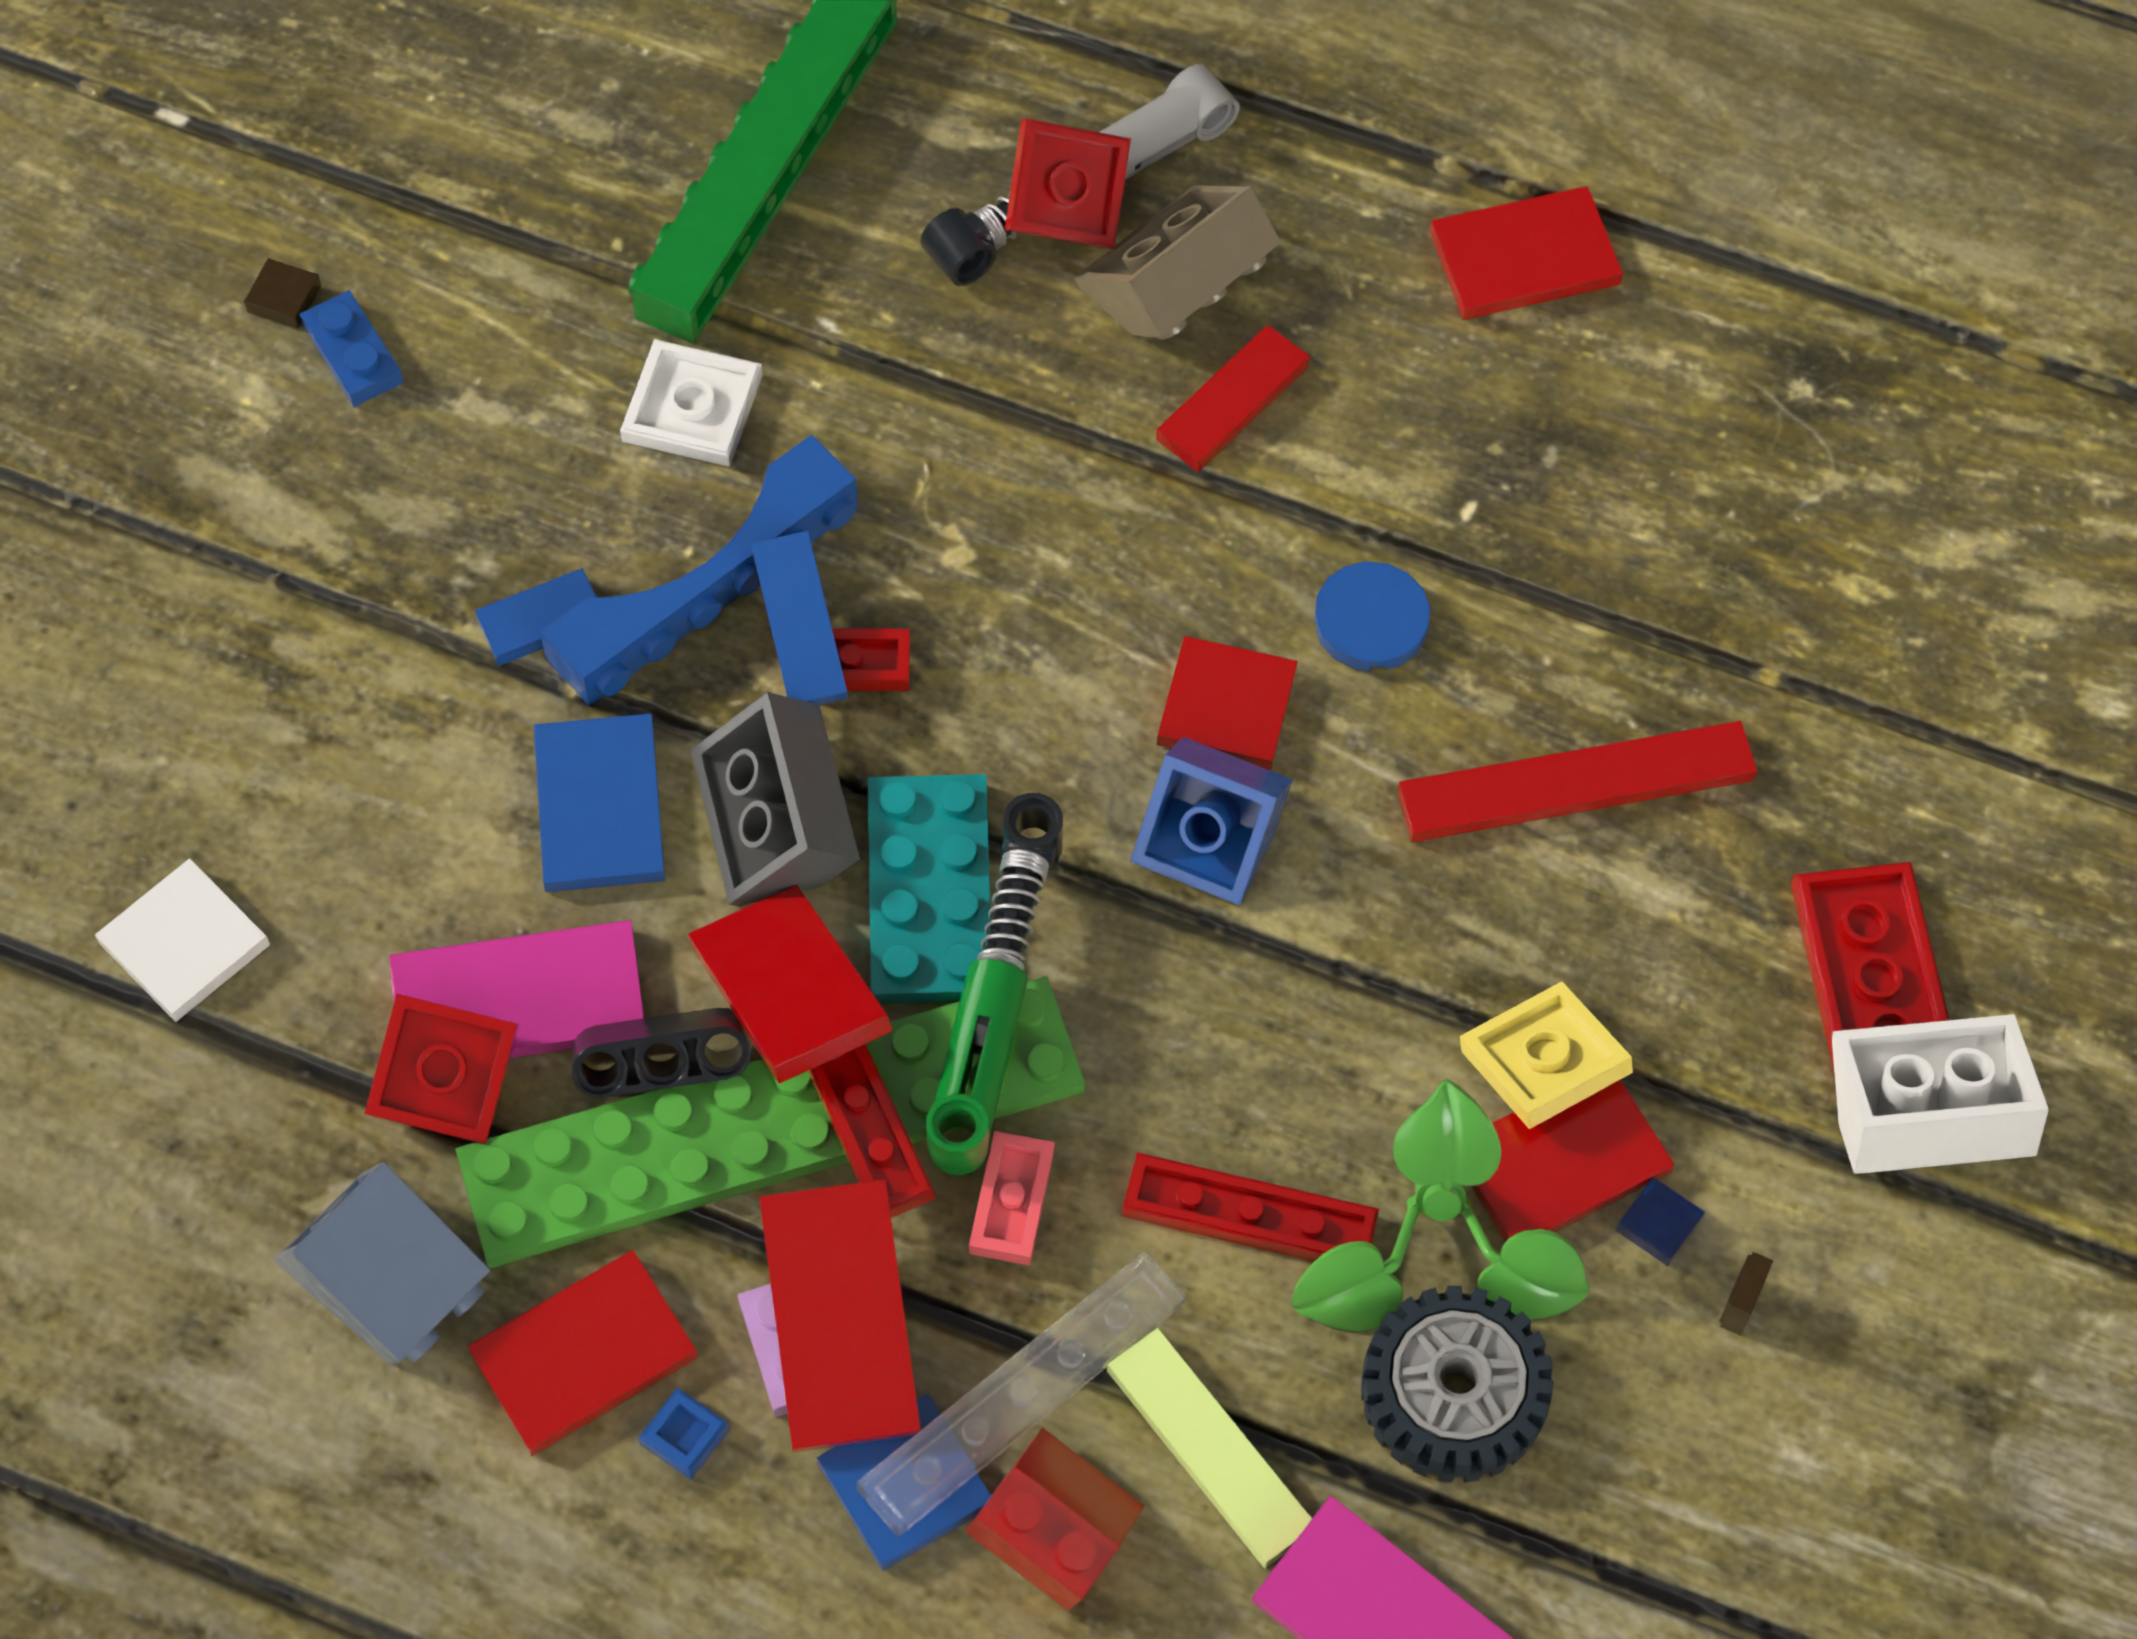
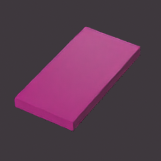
(542, 981)
(1358, 1585)

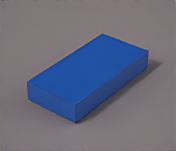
(515, 622)

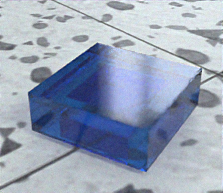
(1660, 1221)

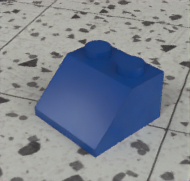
(1210, 819)

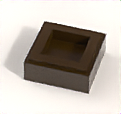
(282, 293)
(1745, 1293)

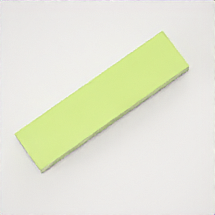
(1210, 1447)

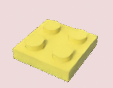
(1546, 1054)

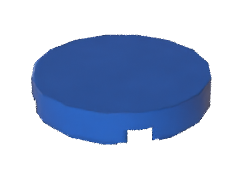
(1371, 616)

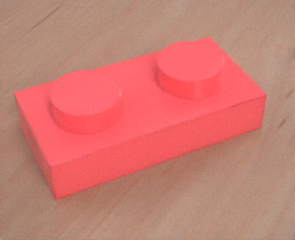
(1012, 1198)

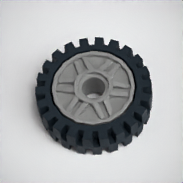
(1446, 1429)

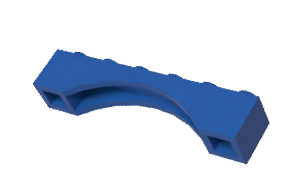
(613, 637)

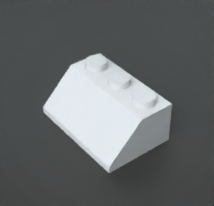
(1937, 1094)

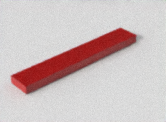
(1576, 781)

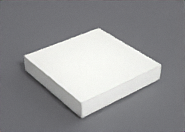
(691, 402)
(182, 940)

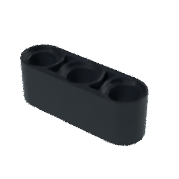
(638, 1073)

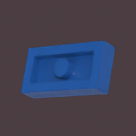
(351, 348)

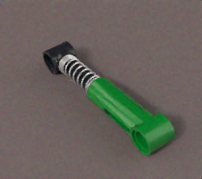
(994, 989)

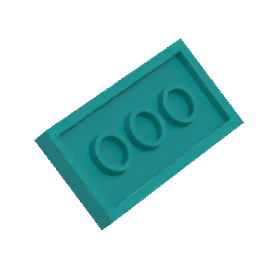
(926, 884)

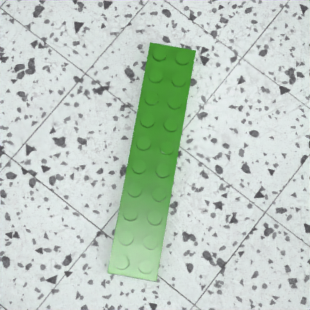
(725, 1136)

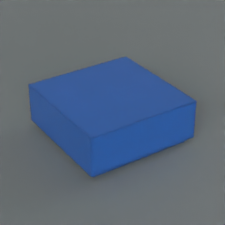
(683, 1433)

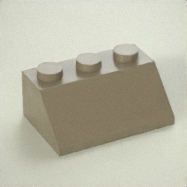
(1181, 259)

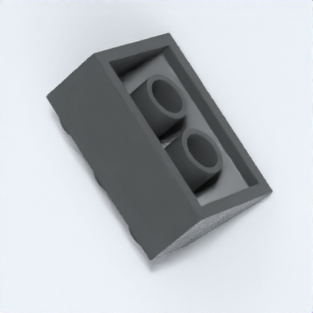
(774, 800)

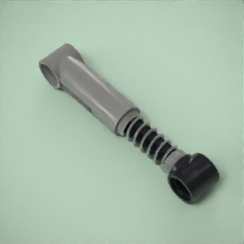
(1190, 109)

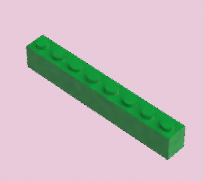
(758, 164)

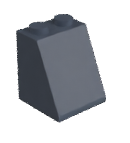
(385, 1265)

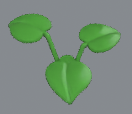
(1441, 1151)

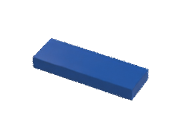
(799, 619)

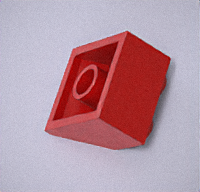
(1055, 1520)

